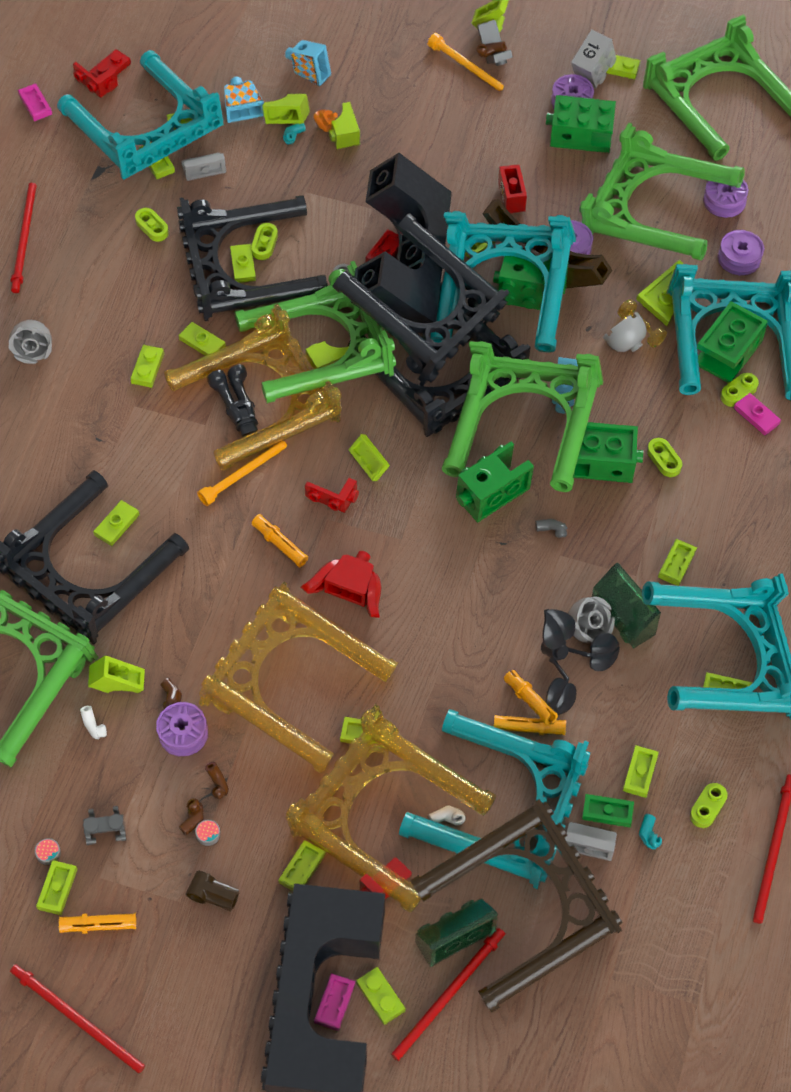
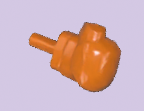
(324, 119)

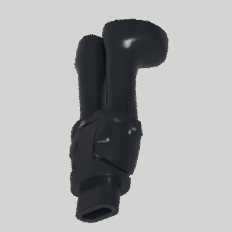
(240, 411)

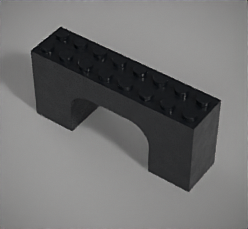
(413, 279)
(318, 927)

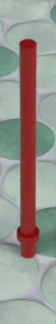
(17, 278)
(773, 851)
(490, 944)
(27, 979)

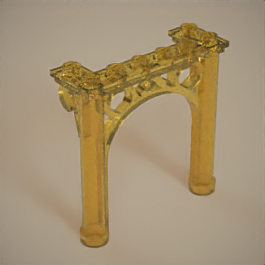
(270, 334)
(292, 611)
(306, 815)

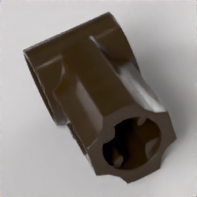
(206, 889)

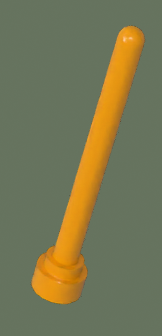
(437, 43)
(208, 494)

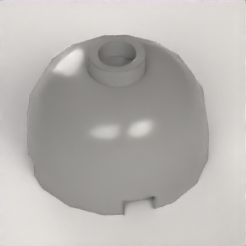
(627, 334)
(30, 341)
(591, 618)

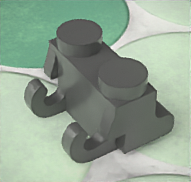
(104, 824)

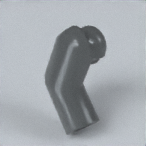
(552, 524)

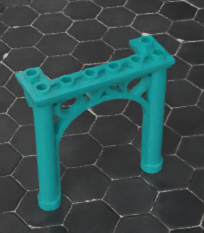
(203, 109)
(556, 237)
(686, 289)
(759, 601)
(559, 758)

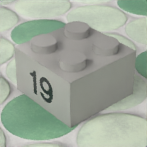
(594, 58)

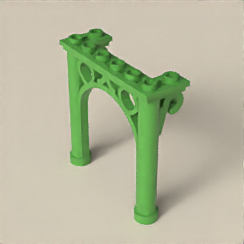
(736, 44)
(639, 152)
(374, 352)
(487, 368)
(68, 662)

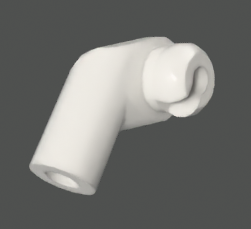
(90, 723)
(449, 815)

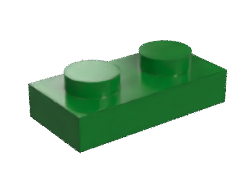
(608, 810)

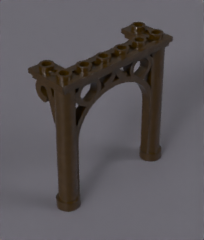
(559, 950)

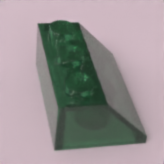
(631, 615)
(456, 931)

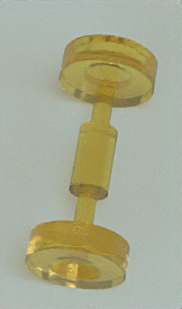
(656, 337)

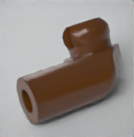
(489, 49)
(173, 693)
(218, 779)
(195, 816)

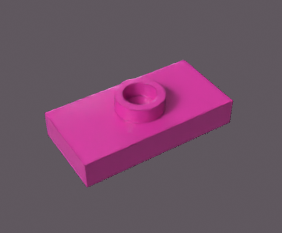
(34, 102)
(757, 414)
(334, 1002)

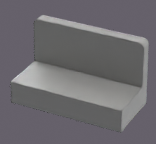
(204, 166)
(591, 840)

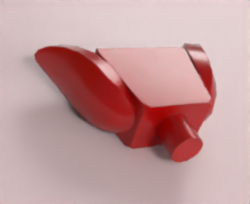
(349, 580)

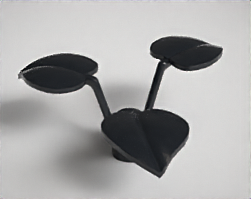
(556, 630)

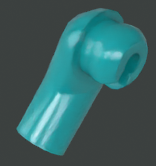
(291, 132)
(646, 832)

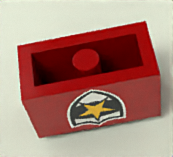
(512, 188)

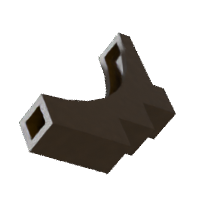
(582, 268)

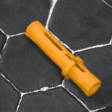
(273, 534)
(535, 702)
(534, 725)
(95, 923)

